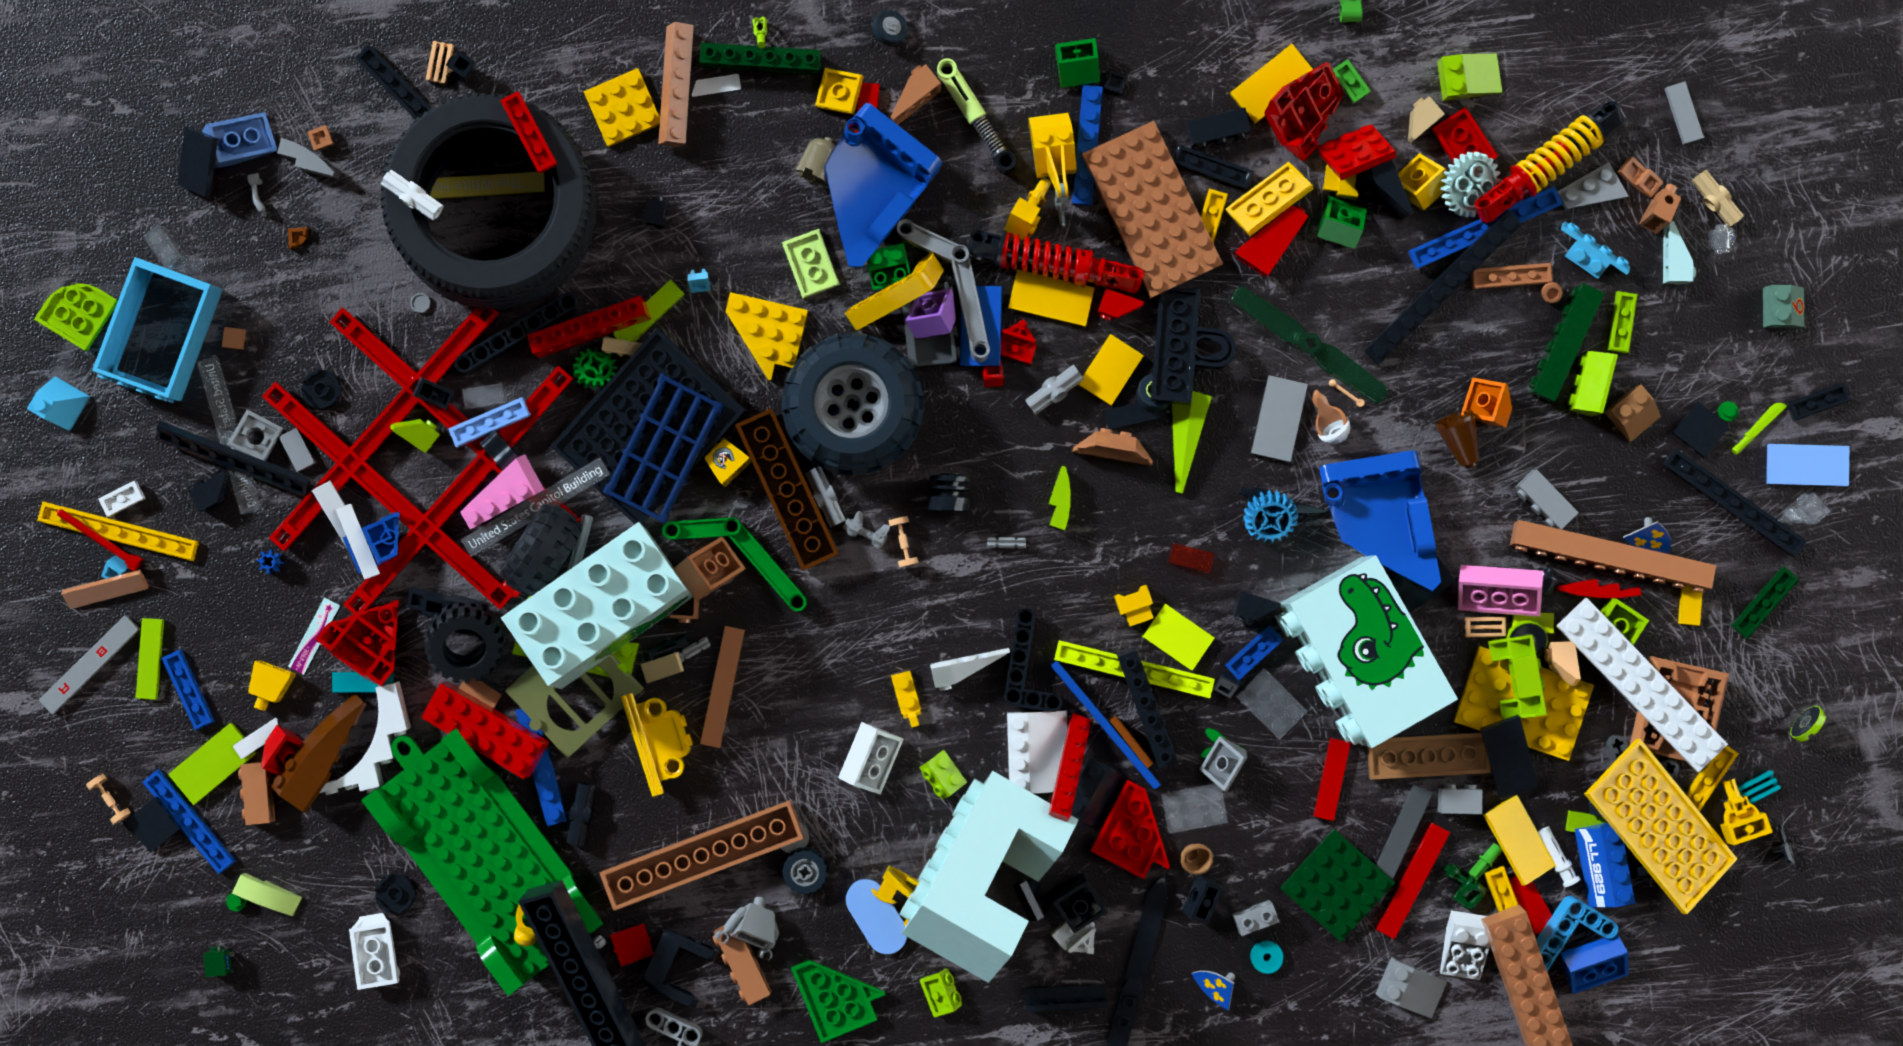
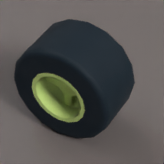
(1144, 396)

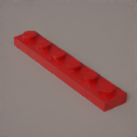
(1069, 767)

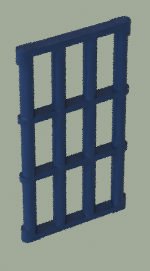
(680, 435)

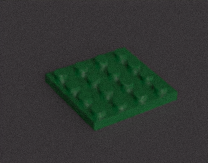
(1337, 885)

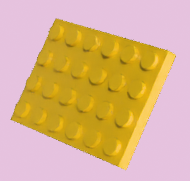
(1549, 733)

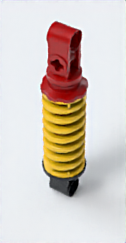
(1532, 174)

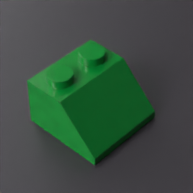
(1342, 222)

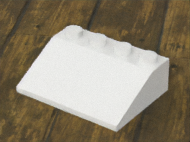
(1035, 748)

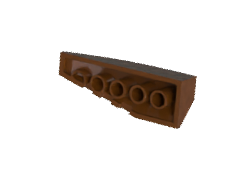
(310, 764)

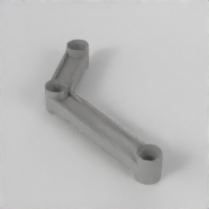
(963, 276)

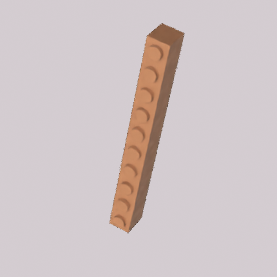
(1612, 555)

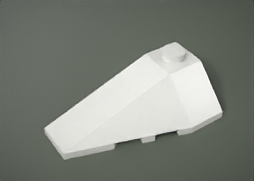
(952, 671)

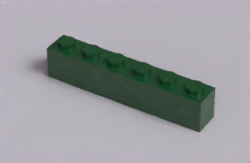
(1566, 342)

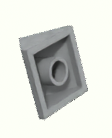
(1223, 762)

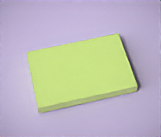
(811, 263)

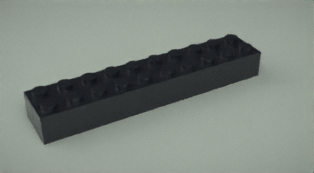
(579, 966)

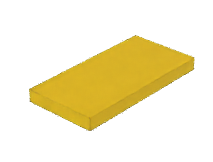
(1264, 84)
(1269, 198)
(1051, 298)
(1519, 840)

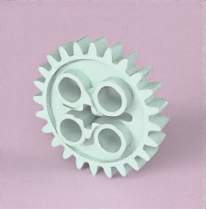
(1470, 182)

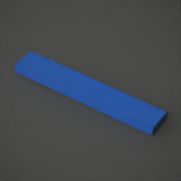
(189, 821)

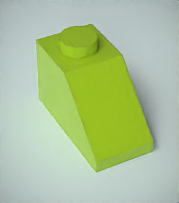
(417, 432)

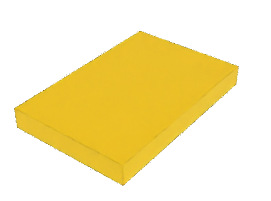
(1110, 369)

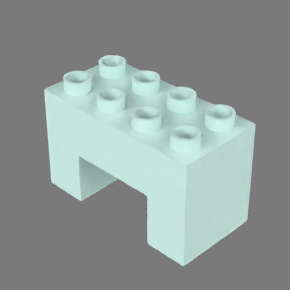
(949, 904)

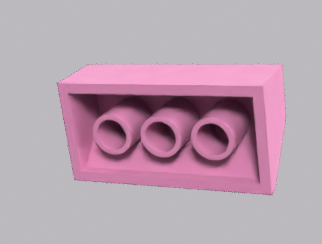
(1500, 590)

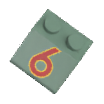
(1783, 306)

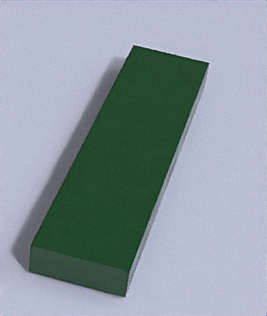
(1764, 602)

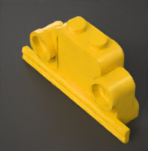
(658, 738)

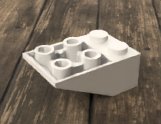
(1464, 946)

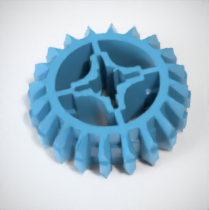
(1272, 506)

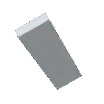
(1684, 113)

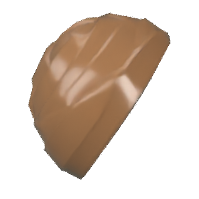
(1196, 858)

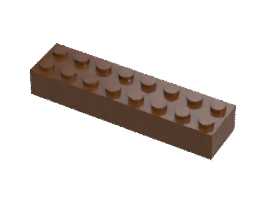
(787, 489)

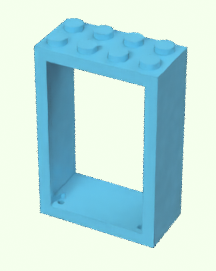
(123, 322)

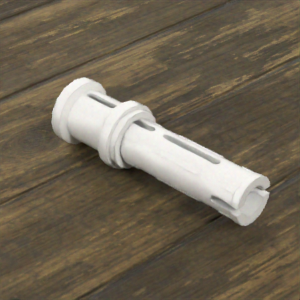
(1563, 865)

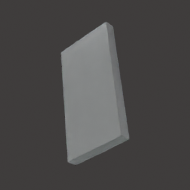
(1279, 418)

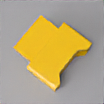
(1343, 188)
(1135, 606)

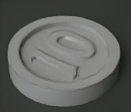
(420, 303)

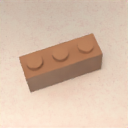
(256, 794)

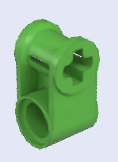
(1350, 11)

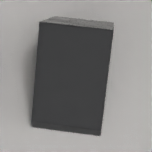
(433, 393)

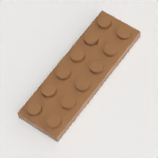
(1428, 756)

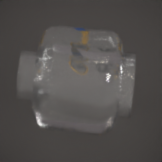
(1722, 238)

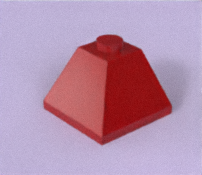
(279, 749)

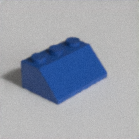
(1595, 963)

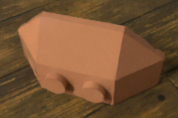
(1114, 446)

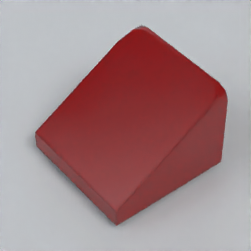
(993, 376)

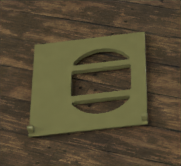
(532, 696)

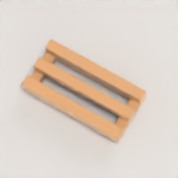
(443, 46)
(1468, 632)

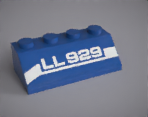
(1604, 866)

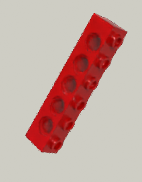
(589, 327)

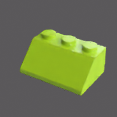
(1592, 383)

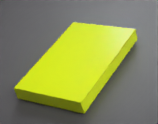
(1178, 637)

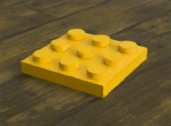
(622, 107)

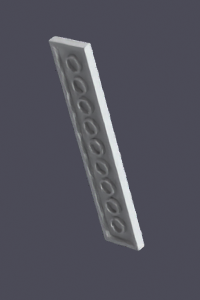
(1642, 685)

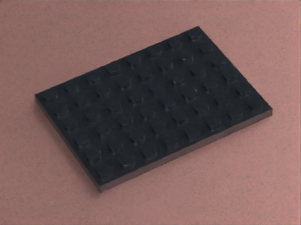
(613, 414)

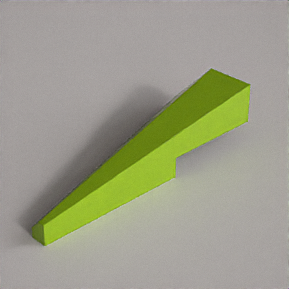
(1186, 432)

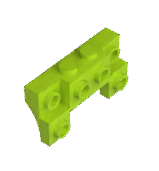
(1524, 674)

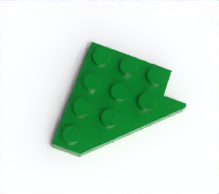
(835, 999)

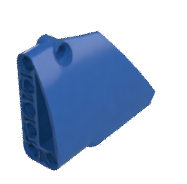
(875, 180)
(1384, 513)

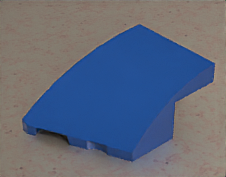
(381, 539)

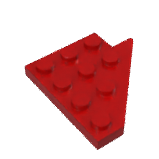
(1131, 833)

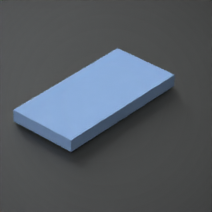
(1807, 465)

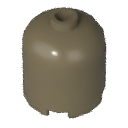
(814, 159)

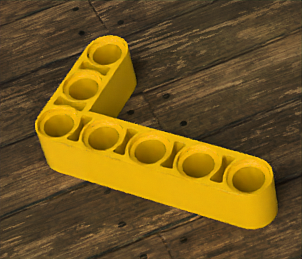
(898, 294)

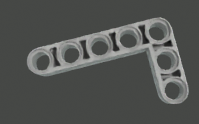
(684, 1026)

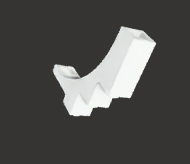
(391, 720)

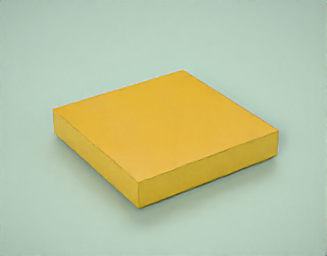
(839, 91)

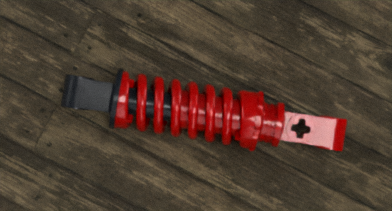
(1054, 260)

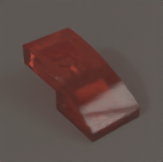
(1191, 558)

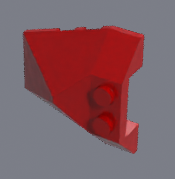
(1302, 109)

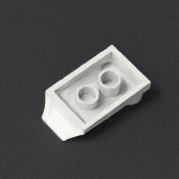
(373, 952)

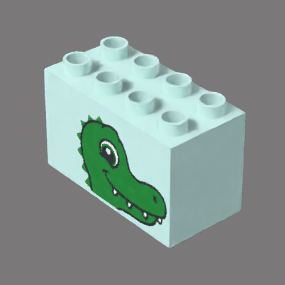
(597, 607)
(1365, 653)

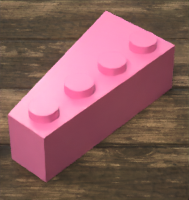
(507, 490)

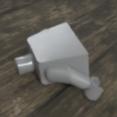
(753, 925)

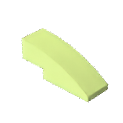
(266, 894)

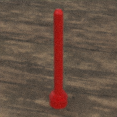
(132, 562)

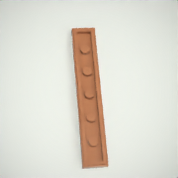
(722, 686)

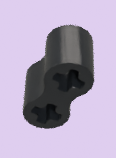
(499, 449)

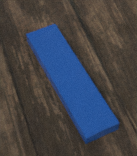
(188, 689)

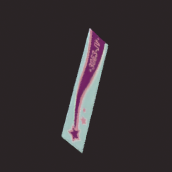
(309, 645)

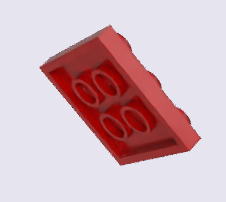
(1356, 152)

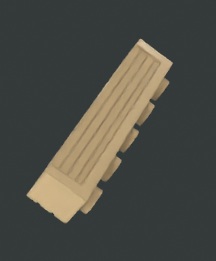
(619, 346)

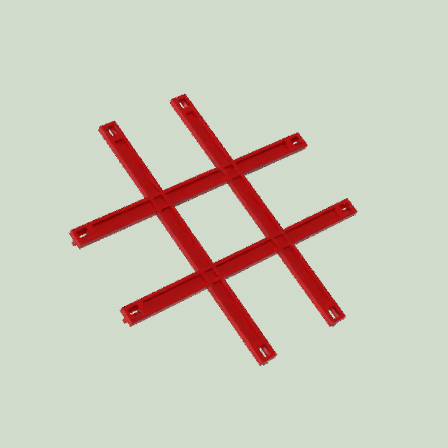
(352, 461)

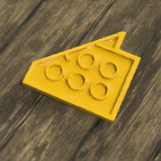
(768, 329)

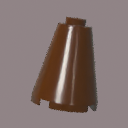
(1460, 437)

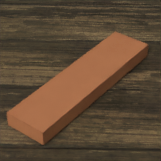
(1511, 276)
(105, 589)

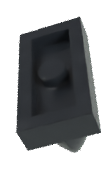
(1033, 907)

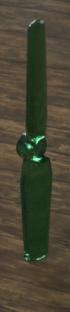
(1326, 356)

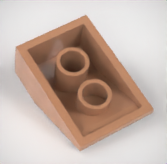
(918, 91)

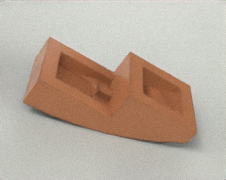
(1640, 177)

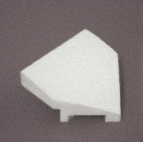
(1075, 942)

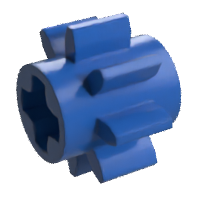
(265, 560)

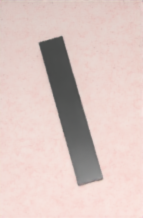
(1403, 831)

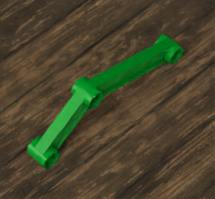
(748, 545)

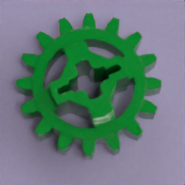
(594, 375)

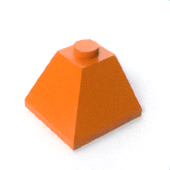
(1489, 402)

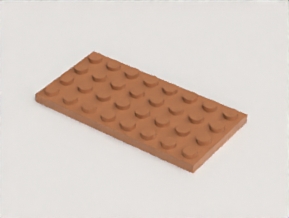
(1152, 209)

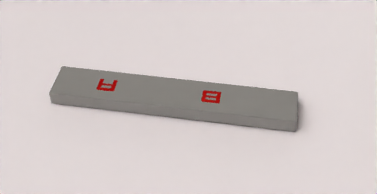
(89, 664)

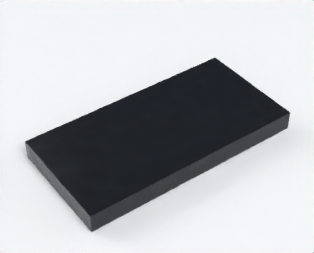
(1509, 757)

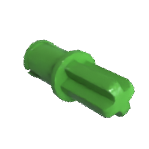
(1485, 861)

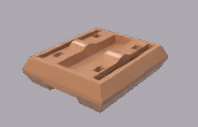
(1687, 682)

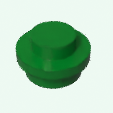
(1728, 411)
(235, 902)

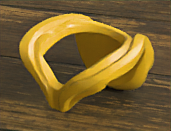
(523, 935)

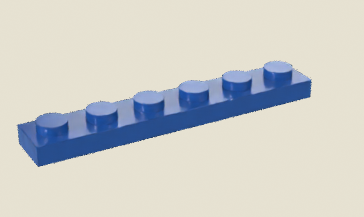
(1087, 140)
(545, 781)

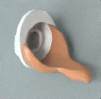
(1331, 422)

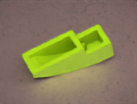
(1061, 500)

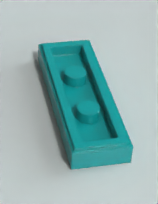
(354, 682)

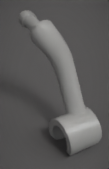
(254, 180)

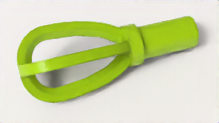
(760, 35)

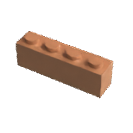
(744, 968)

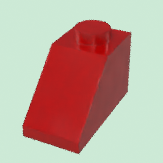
(1116, 305)

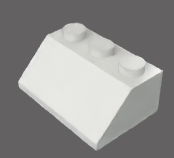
(870, 758)

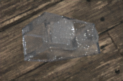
(1806, 512)

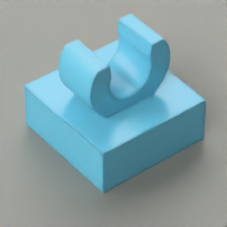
(699, 281)

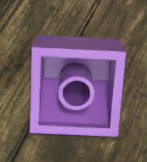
(932, 314)

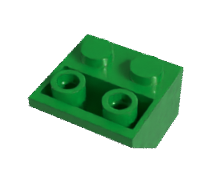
(1077, 63)
(888, 266)

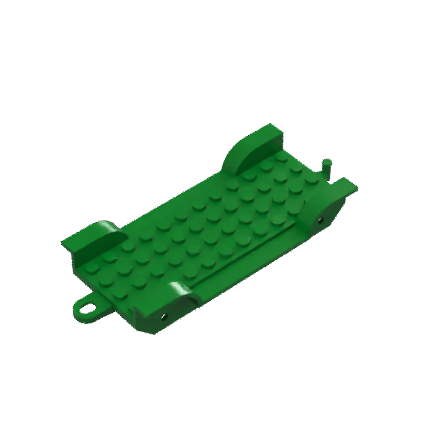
(473, 849)

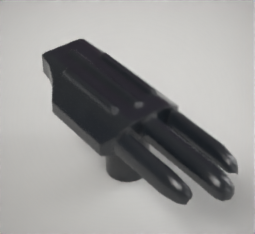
(1784, 847)

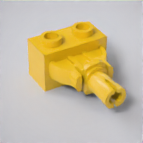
(1024, 216)
(1742, 818)

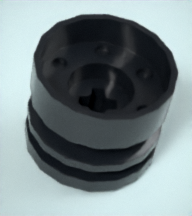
(949, 493)

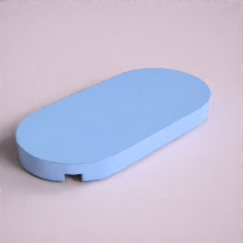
(876, 919)

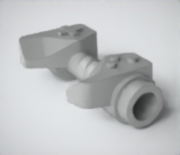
(854, 527)

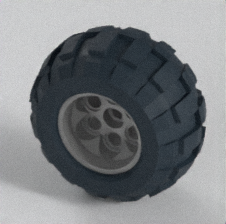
(839, 362)

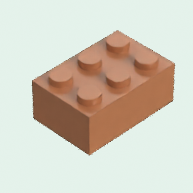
(709, 568)

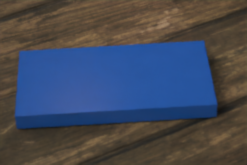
(991, 307)

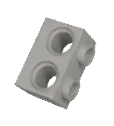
(1255, 917)

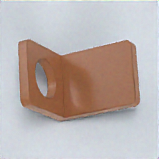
(686, 619)

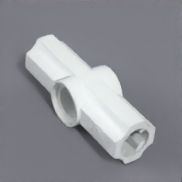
(412, 195)

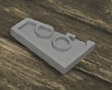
(1593, 188)

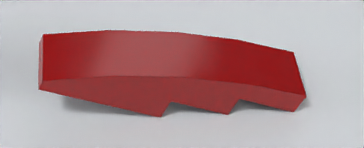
(1591, 589)

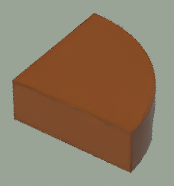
(297, 236)

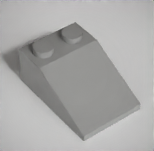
(1411, 988)

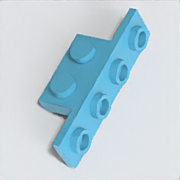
(1591, 255)

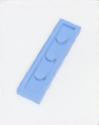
(489, 421)

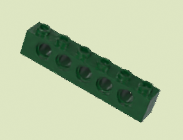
(760, 59)

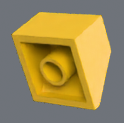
(1422, 181)

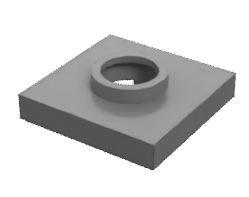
(253, 422)

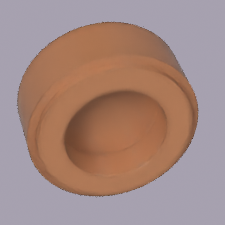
(1552, 292)

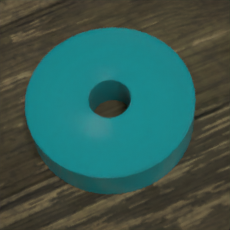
(1260, 950)

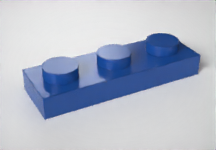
(1253, 652)

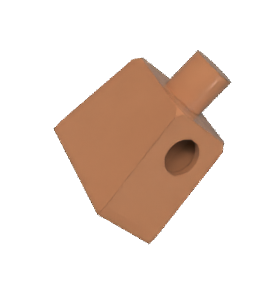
(1661, 209)

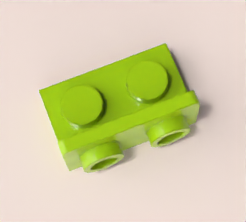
(941, 993)

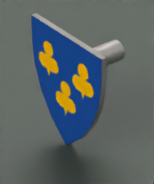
(1651, 537)
(1216, 986)

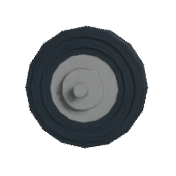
(890, 27)

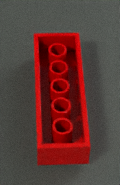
(485, 729)

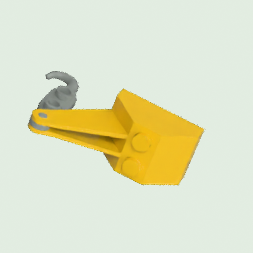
(1054, 154)

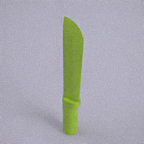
(1763, 422)

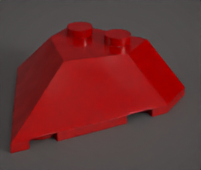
(365, 641)

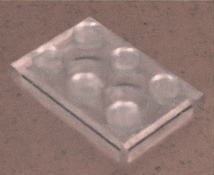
(1271, 704)
(1194, 808)

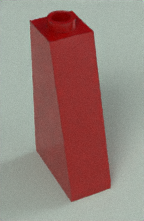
(1269, 244)

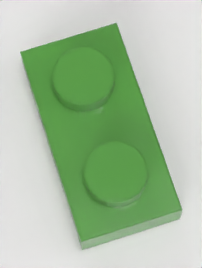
(1351, 81)

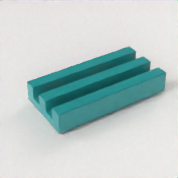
(1773, 781)

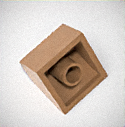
(1633, 412)

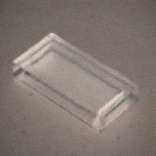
(484, 396)

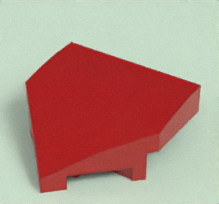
(1018, 343)

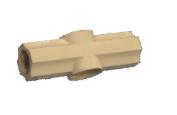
(1717, 198)

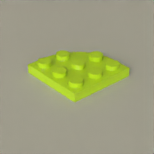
(77, 313)

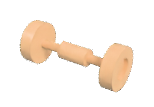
(903, 541)
(96, 782)

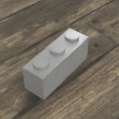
(1546, 500)

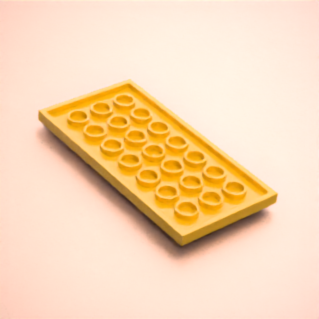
(1661, 826)

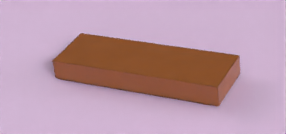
(1130, 741)

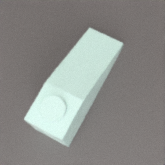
(1676, 259)

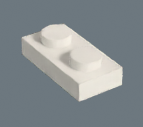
(121, 498)

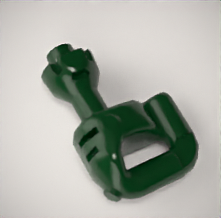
(1467, 886)

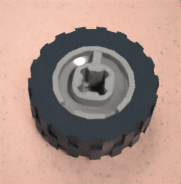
(804, 870)

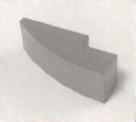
(305, 159)

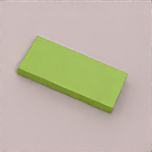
(210, 764)

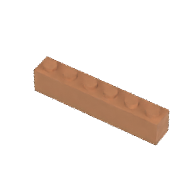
(676, 84)

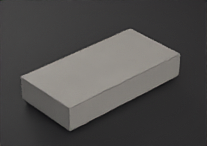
(297, 450)

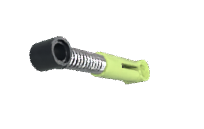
(974, 114)

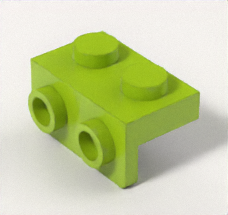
(942, 775)

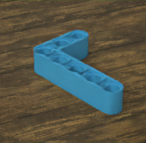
(1571, 919)

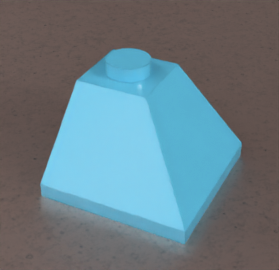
(59, 403)

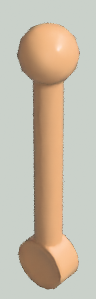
(1359, 402)

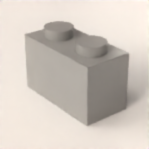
(1460, 800)

